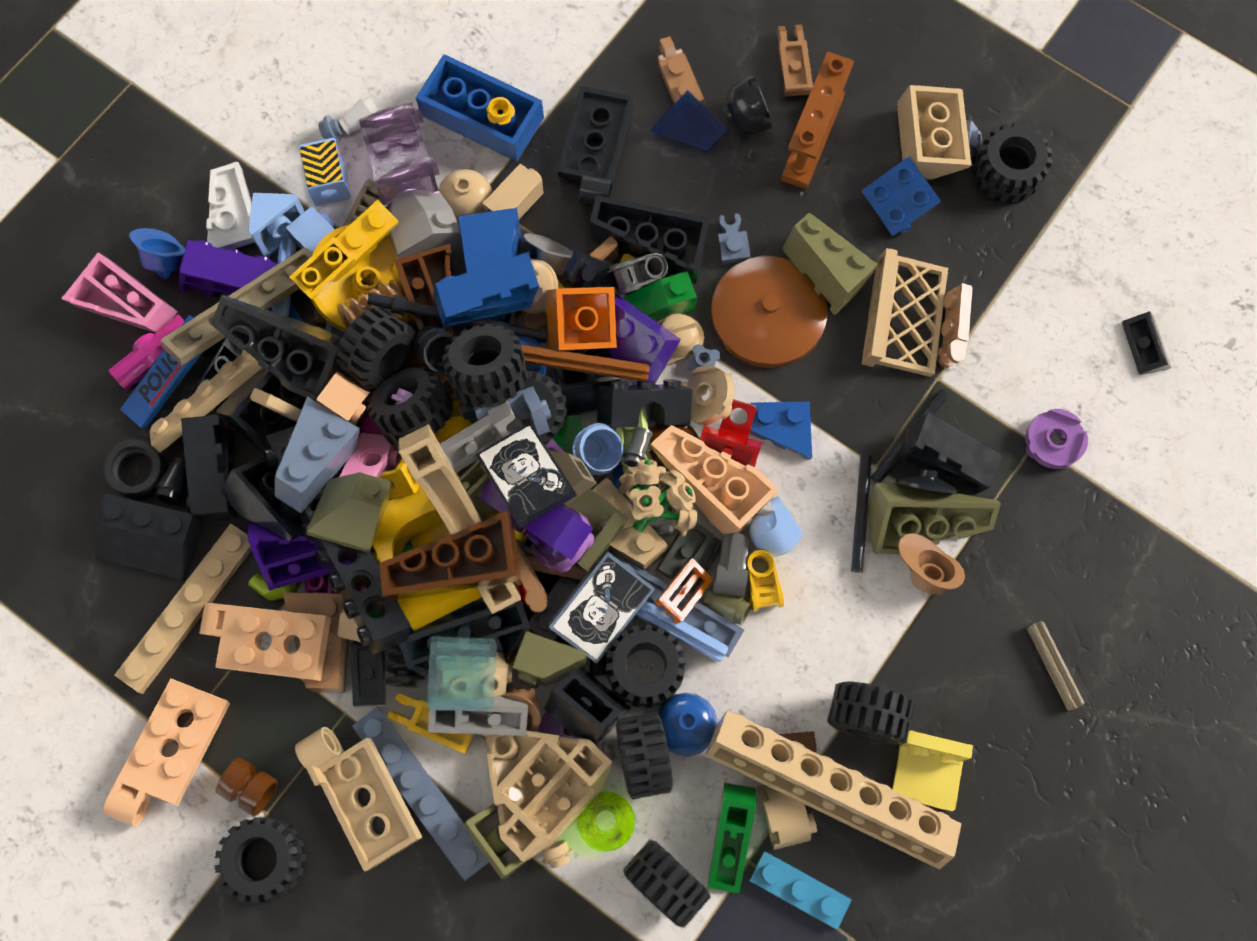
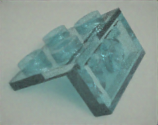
(461, 673)

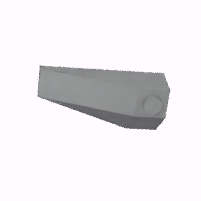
(423, 224)

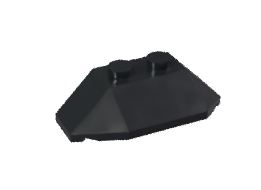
(504, 626)

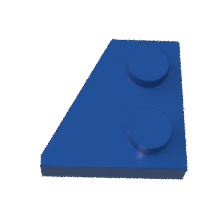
(784, 425)

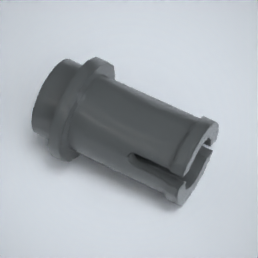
(637, 446)

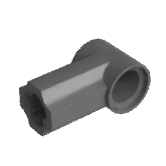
(731, 572)

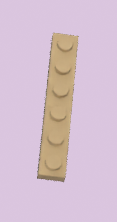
(205, 399)
(185, 610)

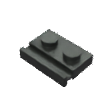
(697, 544)

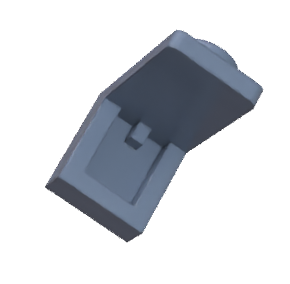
(525, 406)

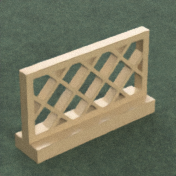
(881, 308)

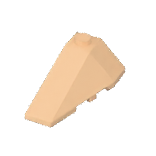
(722, 487)

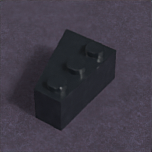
(952, 453)

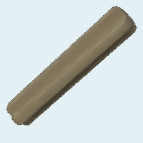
(1055, 666)

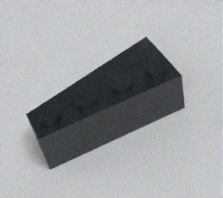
(651, 230)

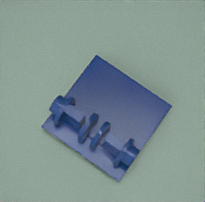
(901, 196)

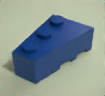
(487, 291)

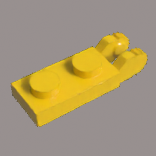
(420, 722)

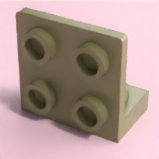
(604, 519)

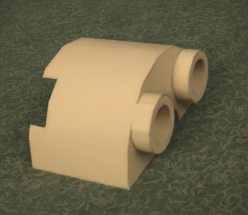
(785, 818)

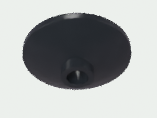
(927, 480)

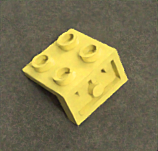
(930, 769)

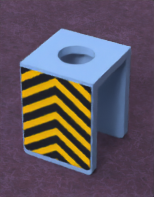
(324, 172)

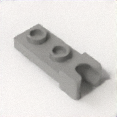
(463, 446)

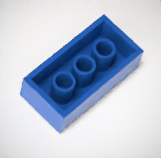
(459, 99)

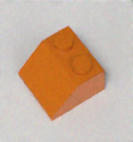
(581, 318)

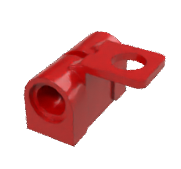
(733, 437)

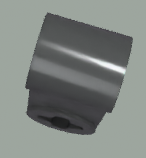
(634, 272)

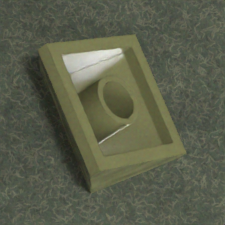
(485, 833)

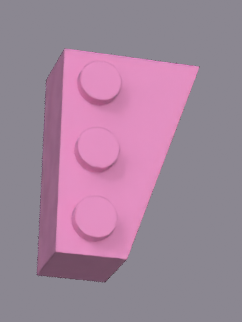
(117, 295)

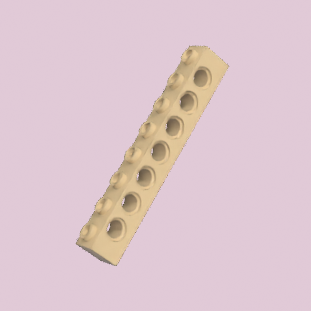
(933, 845)

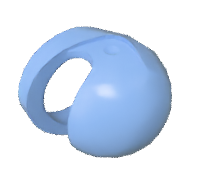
(598, 448)
(775, 532)

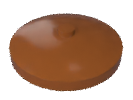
(768, 312)

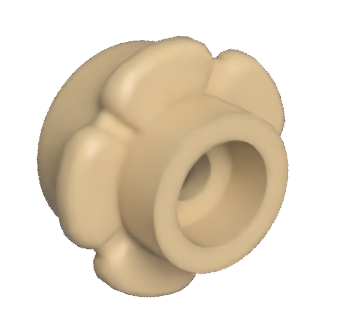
(556, 854)

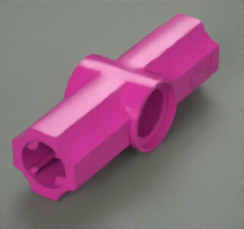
(144, 354)

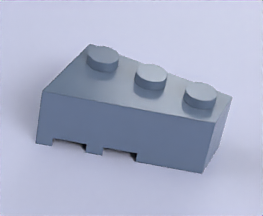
(314, 454)

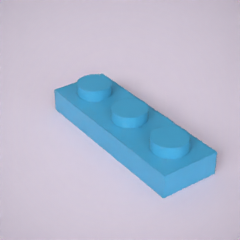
(800, 890)

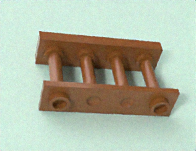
(817, 120)

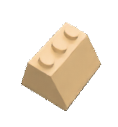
(934, 130)

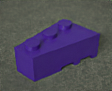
(218, 269)
(641, 339)
(558, 529)

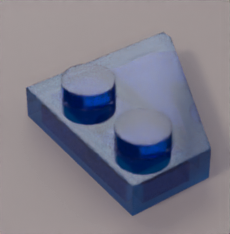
(690, 123)

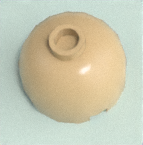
(465, 192)

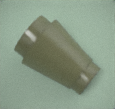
(728, 606)

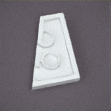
(228, 208)

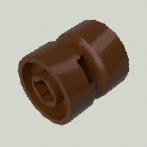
(246, 786)

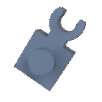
(732, 244)

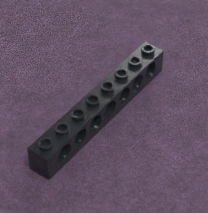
(379, 632)

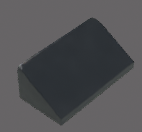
(1146, 343)

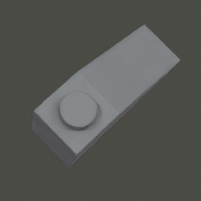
(505, 718)

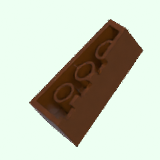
(465, 560)

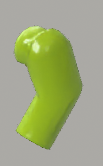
(259, 585)

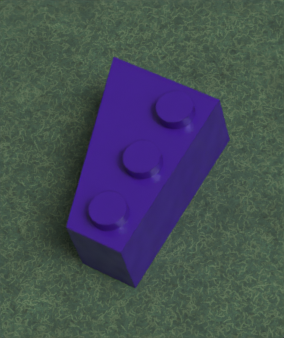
(283, 560)

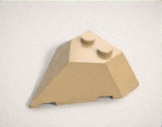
(542, 786)

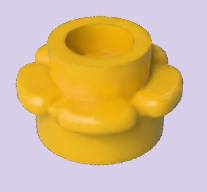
(500, 104)

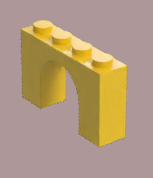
(400, 522)

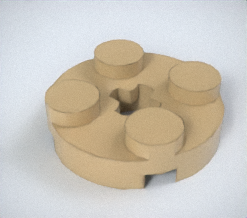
(721, 395)

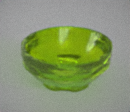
(619, 834)

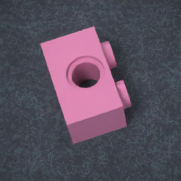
(372, 456)

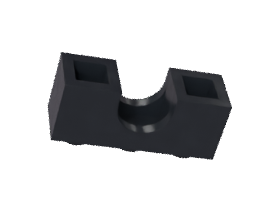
(622, 403)

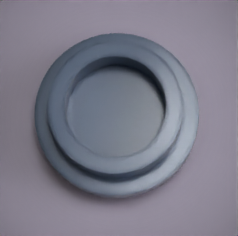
(330, 128)

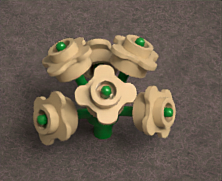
(647, 499)

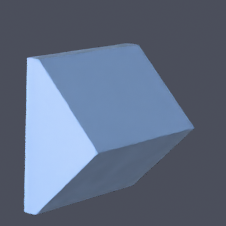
(269, 219)

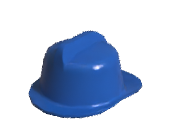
(157, 251)

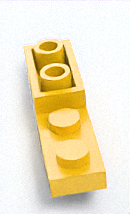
(344, 251)

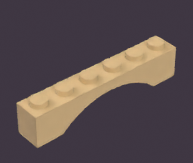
(442, 486)

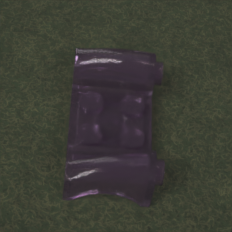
(398, 152)

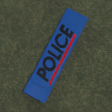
(156, 387)

